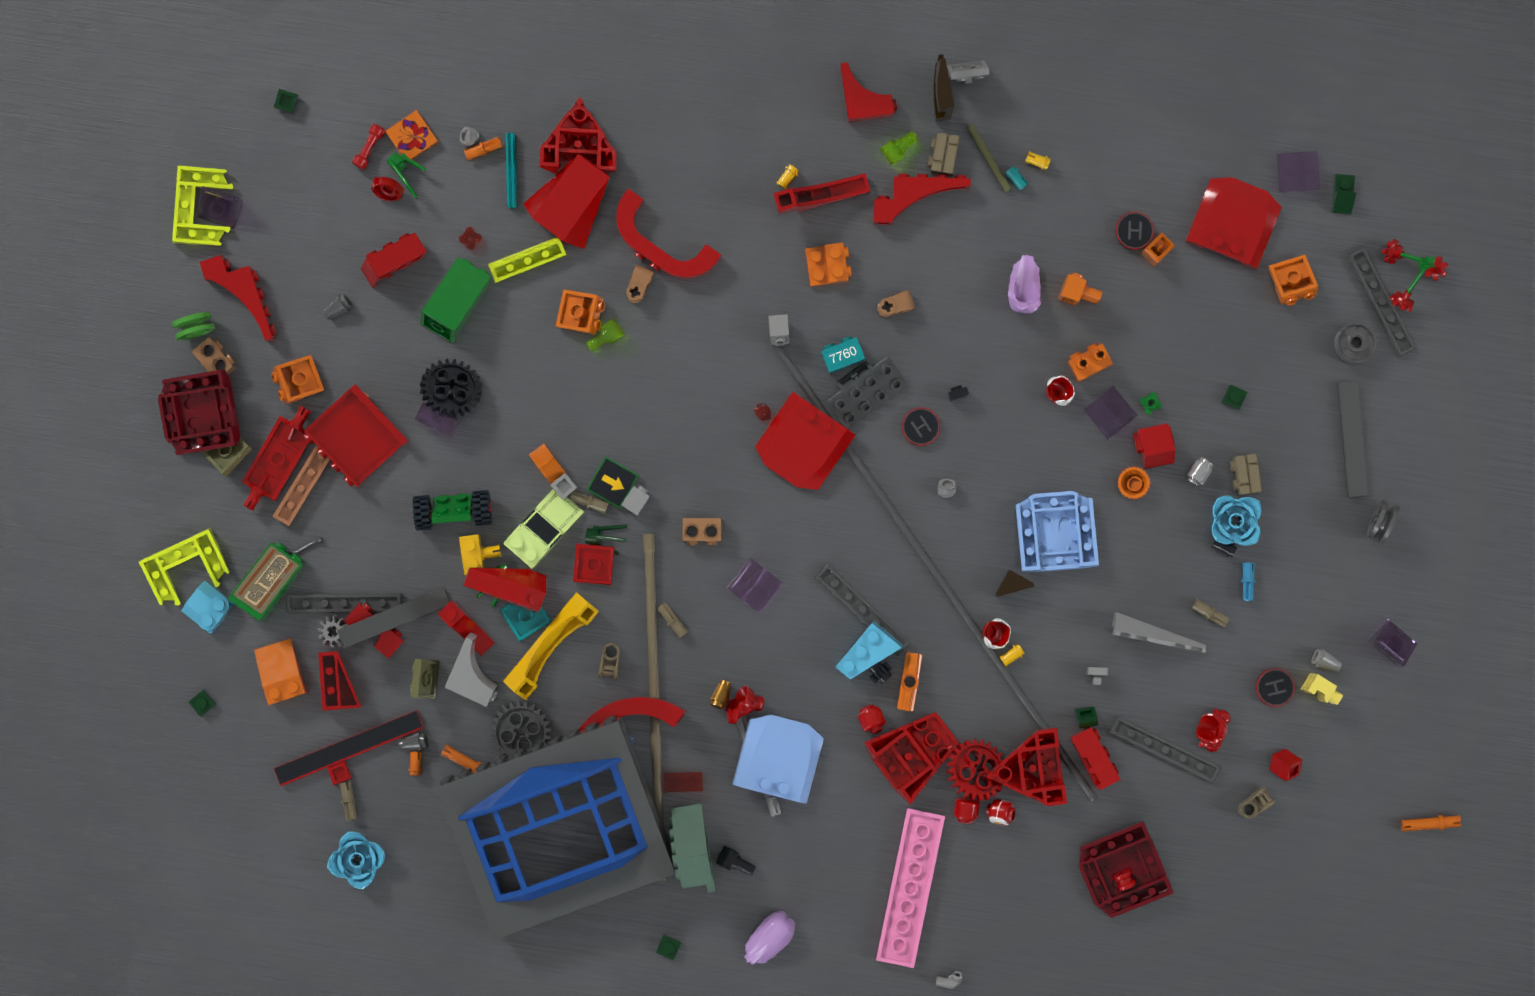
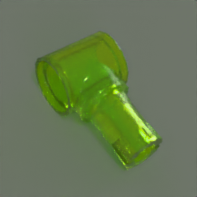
(895, 149)
(609, 332)

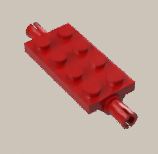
(277, 459)

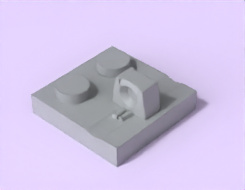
(966, 71)

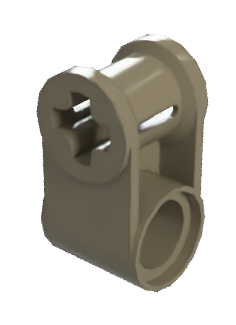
(610, 663)
(1259, 801)

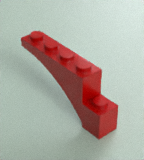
(912, 189)
(820, 194)
(244, 286)

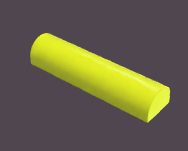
(527, 259)

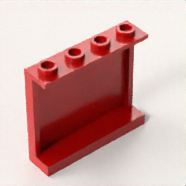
(354, 436)

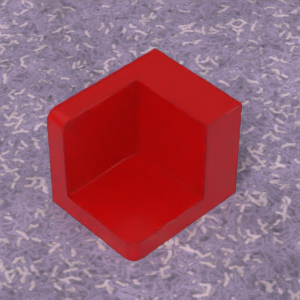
(1285, 765)

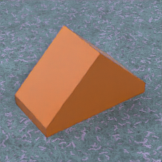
(1157, 249)
(547, 463)

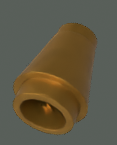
(721, 695)

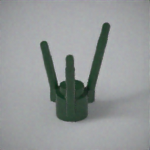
(594, 536)

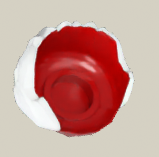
(1060, 390)
(996, 633)

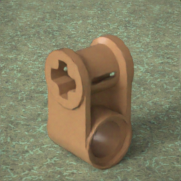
(640, 281)
(899, 304)

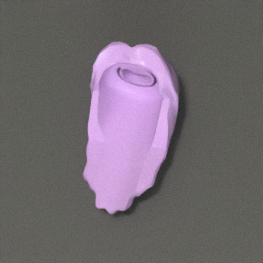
(1025, 286)
(769, 938)

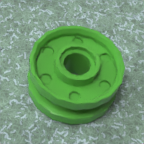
(193, 326)

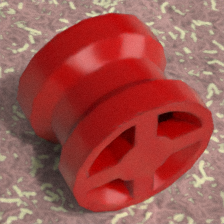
(1124, 880)

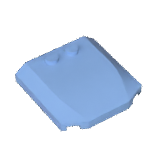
(1056, 532)
(778, 758)

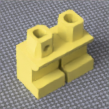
(1324, 688)

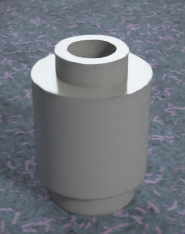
(1200, 472)

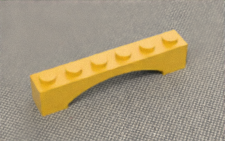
(525, 674)

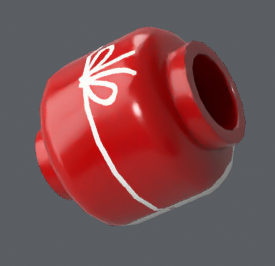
(1001, 812)

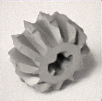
(326, 631)

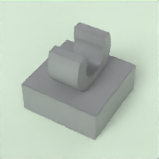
(563, 486)
(1096, 672)

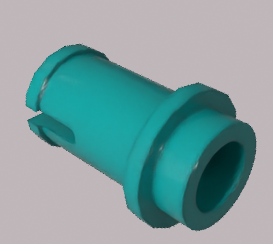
(1016, 178)

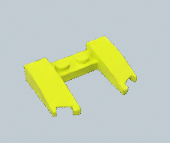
(183, 228)
(200, 544)

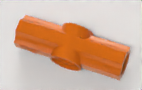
(908, 694)

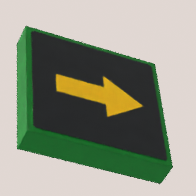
(612, 482)

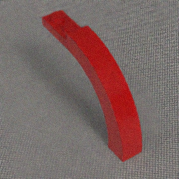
(650, 706)

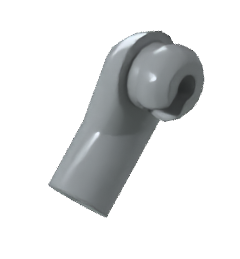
(950, 982)

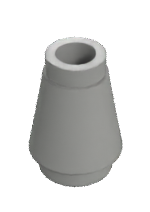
(1324, 660)

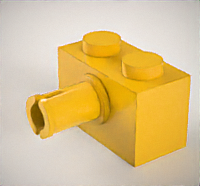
(474, 553)

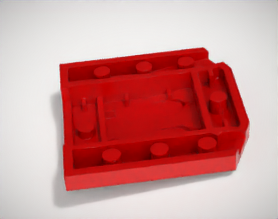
(1235, 220)
(803, 443)

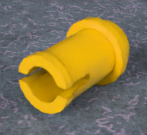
(1038, 160)
(787, 176)
(1012, 655)

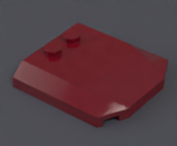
(199, 412)
(1118, 851)

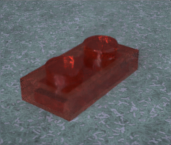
(683, 782)

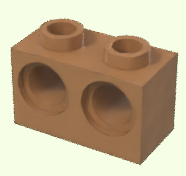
(210, 362)
(702, 525)

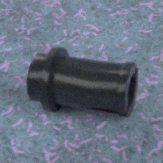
(1228, 549)

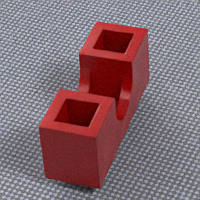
(387, 641)

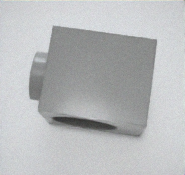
(779, 330)
(636, 500)

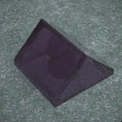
(219, 207)
(1110, 412)
(1393, 643)

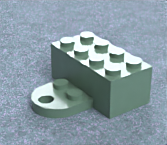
(691, 847)

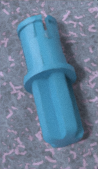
(1248, 581)

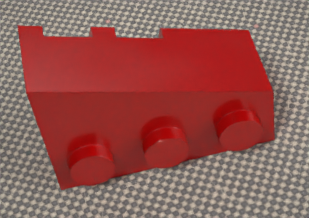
(392, 258)
(335, 684)
(1095, 758)

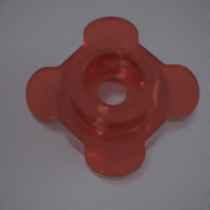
(465, 238)
(762, 411)

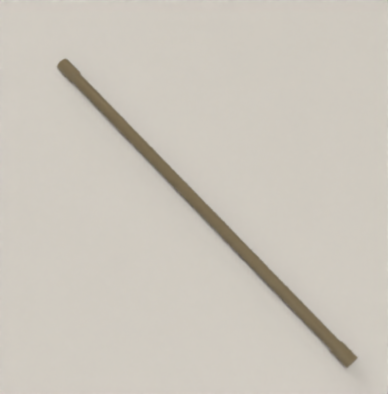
(649, 549)

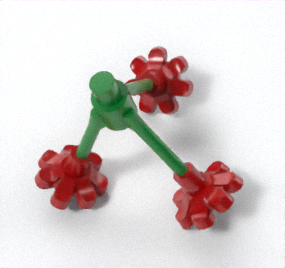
(1433, 266)

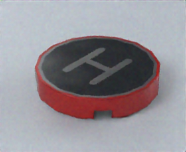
(1134, 230)
(921, 426)
(1275, 687)

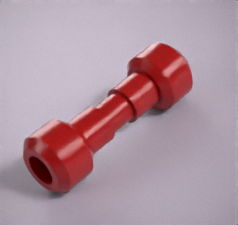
(361, 159)

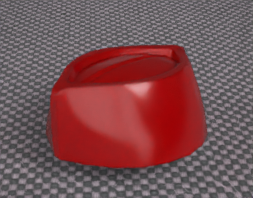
(387, 189)

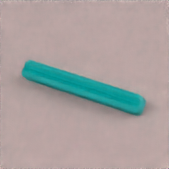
(511, 170)

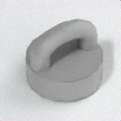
(469, 136)
(947, 488)

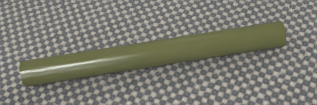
(989, 158)

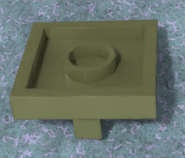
(227, 458)
(424, 678)

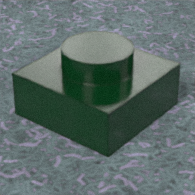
(286, 101)
(1234, 397)
(202, 703)
(1086, 717)
(668, 947)

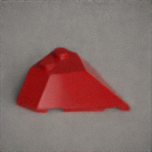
(577, 135)
(1034, 769)

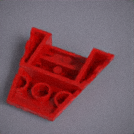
(570, 201)
(912, 754)

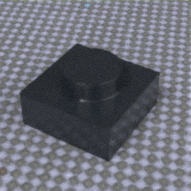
(957, 392)

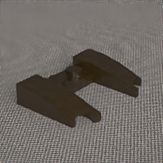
(943, 95)

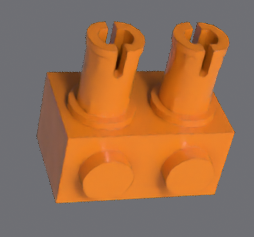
(1075, 289)
(1089, 362)

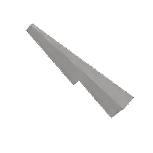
(1135, 629)

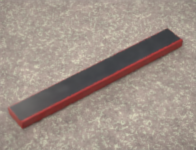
(348, 748)

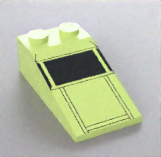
(543, 528)

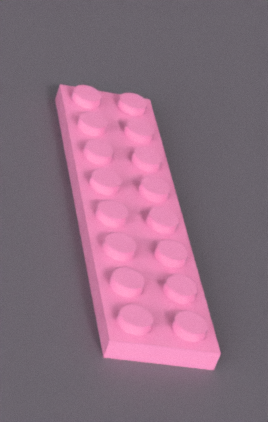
(910, 888)

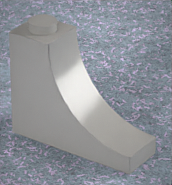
(468, 678)

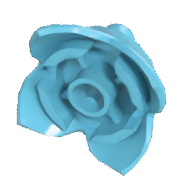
(1247, 510)
(342, 863)

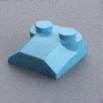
(207, 607)

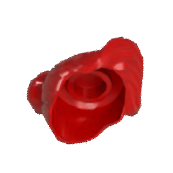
(743, 704)

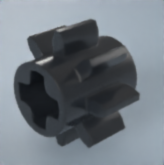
(880, 672)

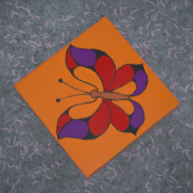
(411, 135)

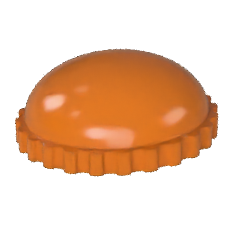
(1134, 483)

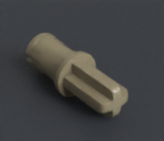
(589, 501)
(1210, 613)
(672, 620)
(348, 801)

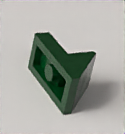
(1343, 194)

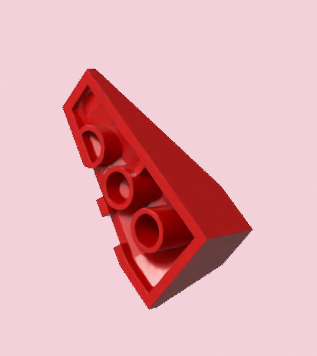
(515, 586)

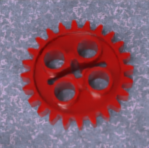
(961, 761)

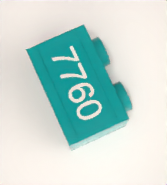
(842, 355)

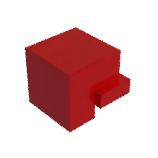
(1155, 445)

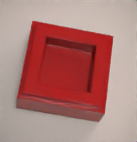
(339, 773)

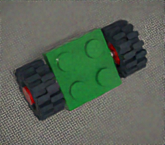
(452, 509)

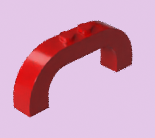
(660, 260)

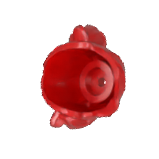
(1213, 729)

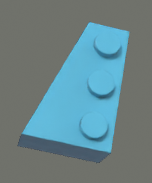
(868, 650)

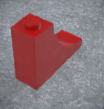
(862, 103)
(463, 624)

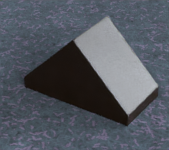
(1012, 583)

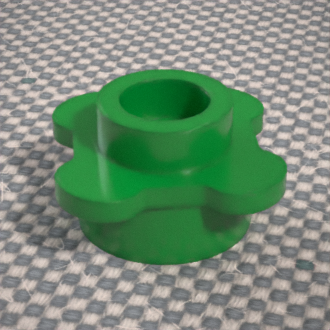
(1151, 398)

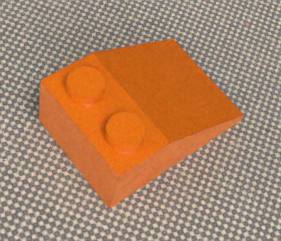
(280, 672)

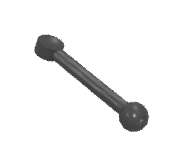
(318, 540)

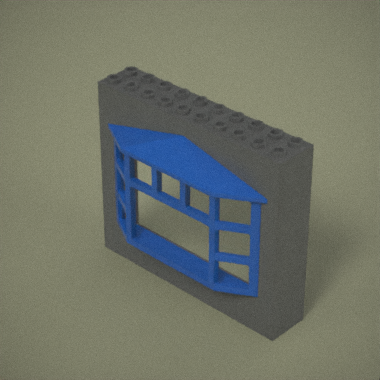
(543, 771)

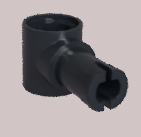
(731, 859)

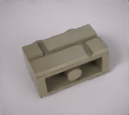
(944, 154)
(1246, 474)

